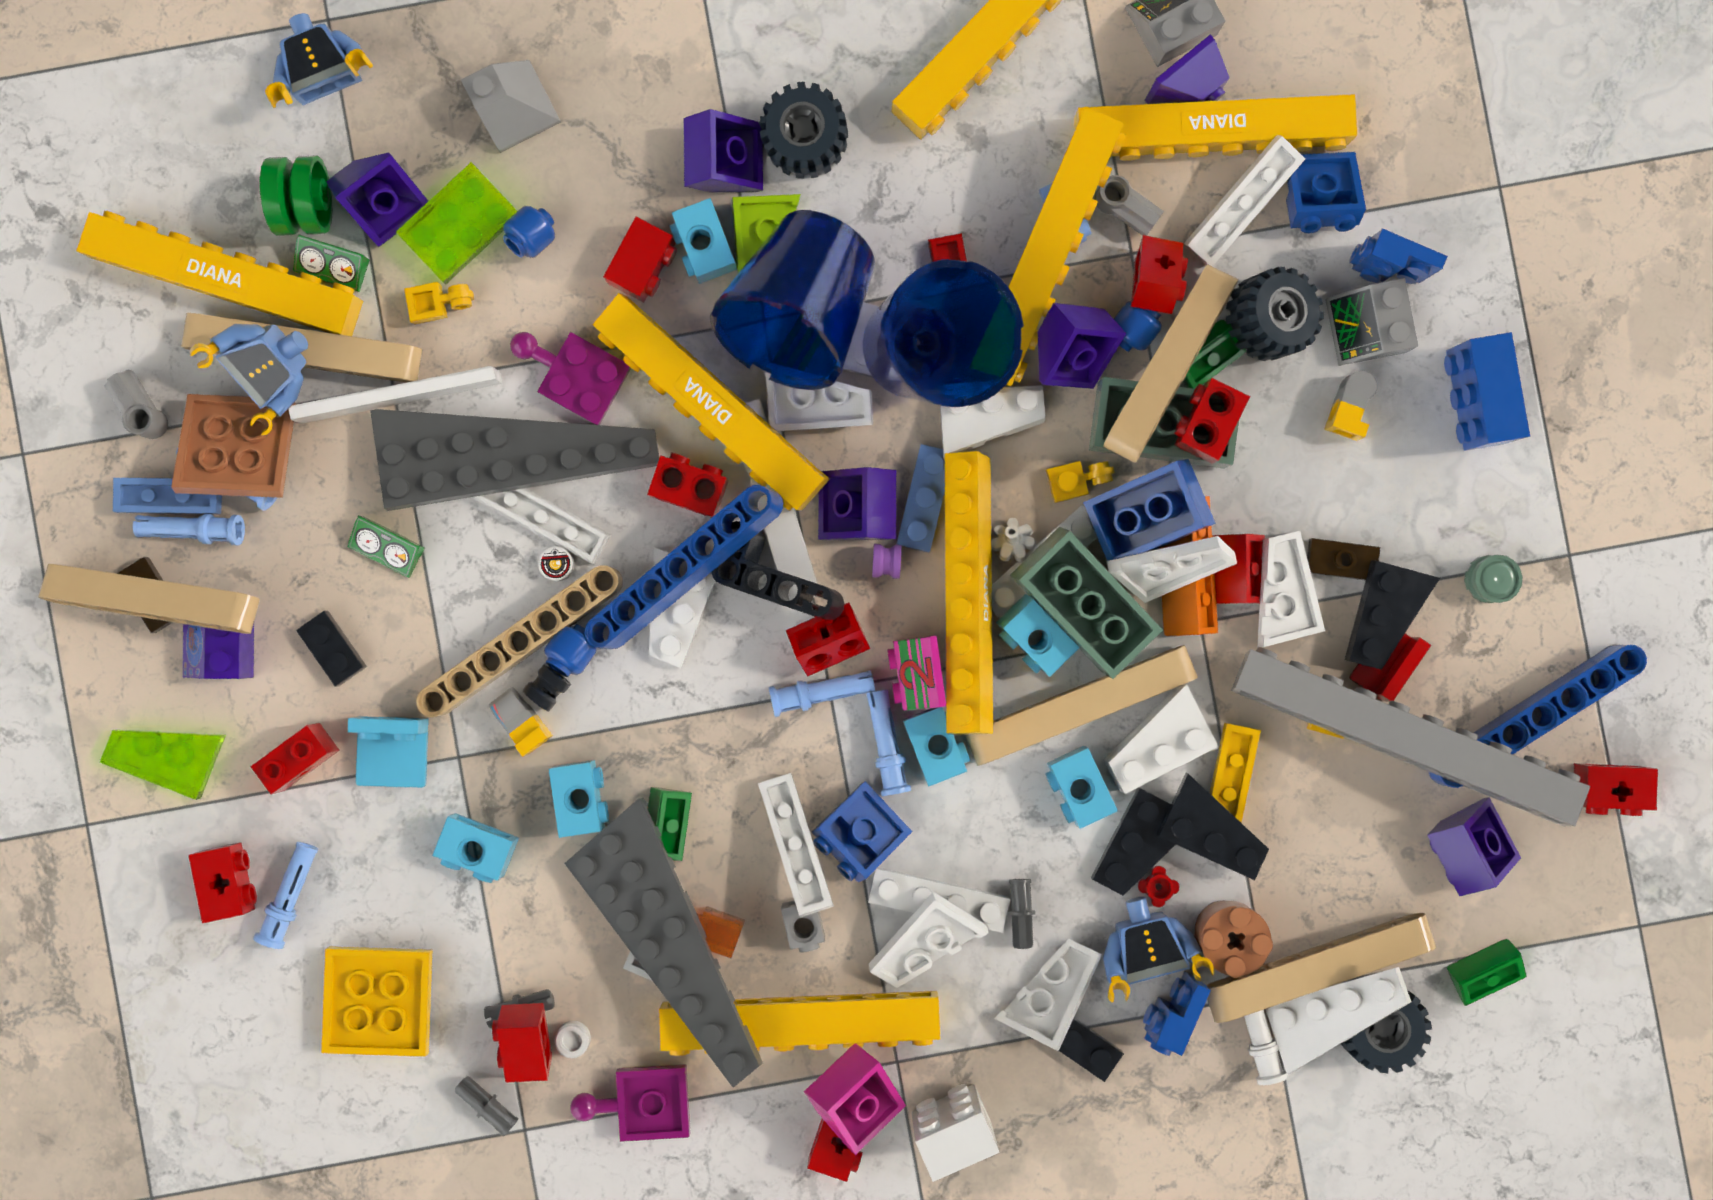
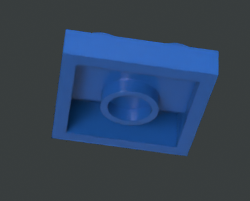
(1326, 193)
(1393, 254)
(860, 833)
(1173, 1022)

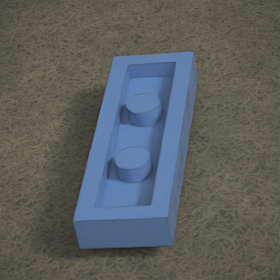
(157, 496)
(923, 500)

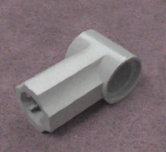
(1131, 209)
(135, 405)

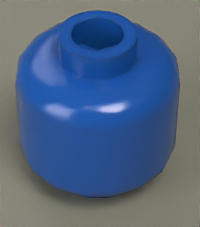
(529, 231)
(1140, 326)
(569, 651)

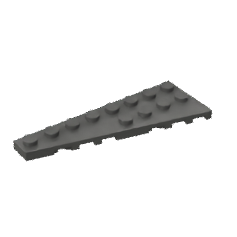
(462, 456)
(645, 904)

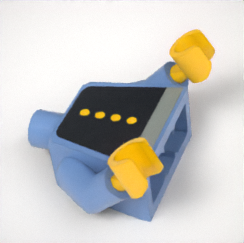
(314, 63)
(261, 363)
(1149, 948)

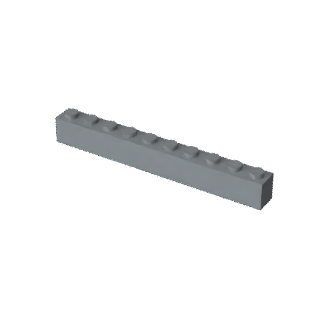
(1410, 738)

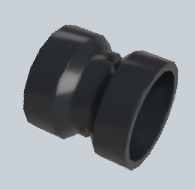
(546, 687)

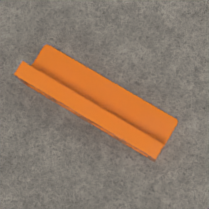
(1193, 606)

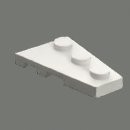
(816, 409)
(1002, 414)
(1170, 568)
(1287, 592)
(676, 627)
(925, 937)
(1052, 998)

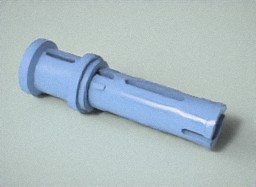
(205, 528)
(804, 695)
(890, 759)
(280, 914)

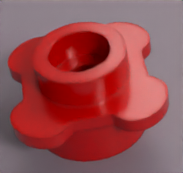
(1168, 888)

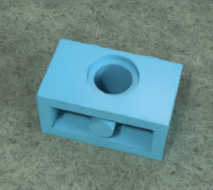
(698, 221)
(1054, 645)
(941, 765)
(1095, 802)
(571, 818)
(495, 844)

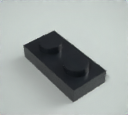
(331, 648)
(1090, 1050)

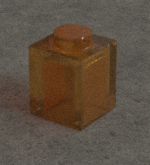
(721, 930)

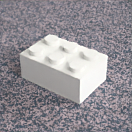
(953, 1131)

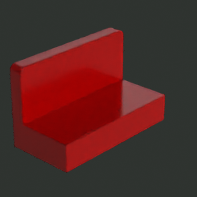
(1243, 580)
(1396, 671)

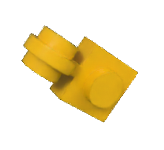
(428, 302)
(1070, 481)

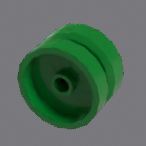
(296, 195)

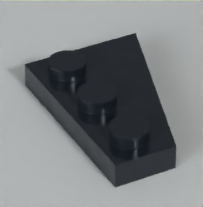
(1386, 611)
(1211, 831)
(1134, 844)

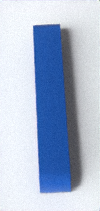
(698, 567)
(1549, 700)

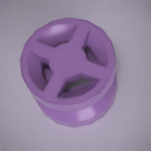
(886, 561)

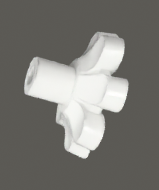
(1013, 540)

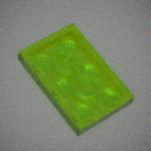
(457, 223)

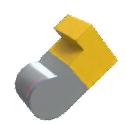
(1350, 405)
(520, 721)

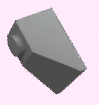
(510, 102)

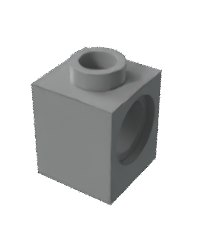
(804, 942)

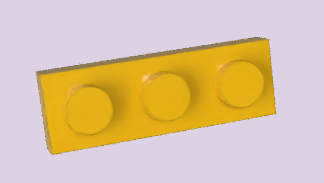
(1234, 767)

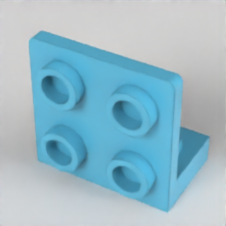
(390, 751)

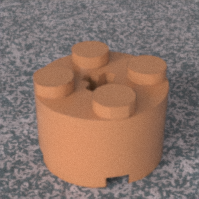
(1252, 937)

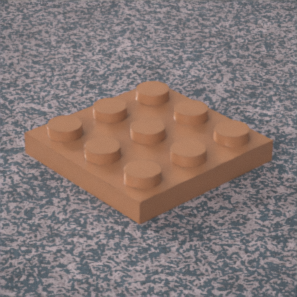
(226, 454)

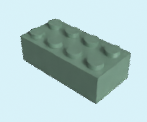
(1111, 399)
(1086, 602)

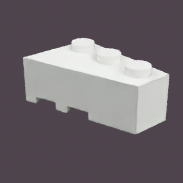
(1161, 742)

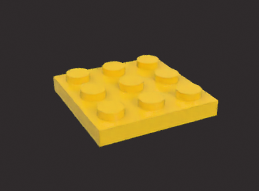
(377, 1001)

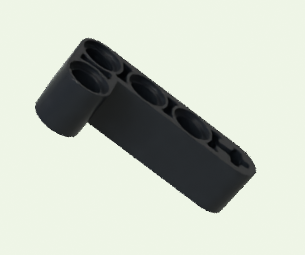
(777, 584)

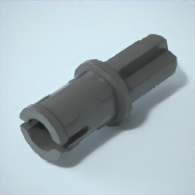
(1021, 913)
(539, 997)
(486, 1105)

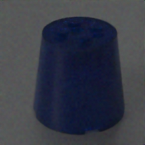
(797, 301)
(964, 329)

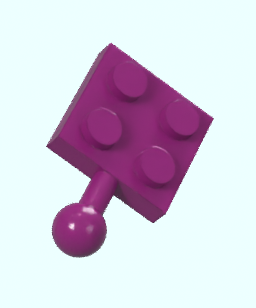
(579, 377)
(649, 1103)

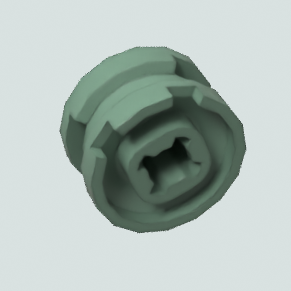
(1493, 578)

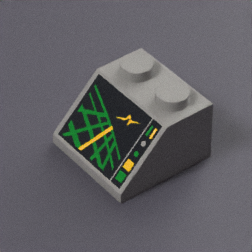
(1174, 25)
(1372, 322)

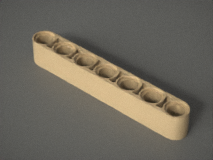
(325, 350)
(1170, 364)
(149, 598)
(503, 644)
(1083, 705)
(1320, 967)

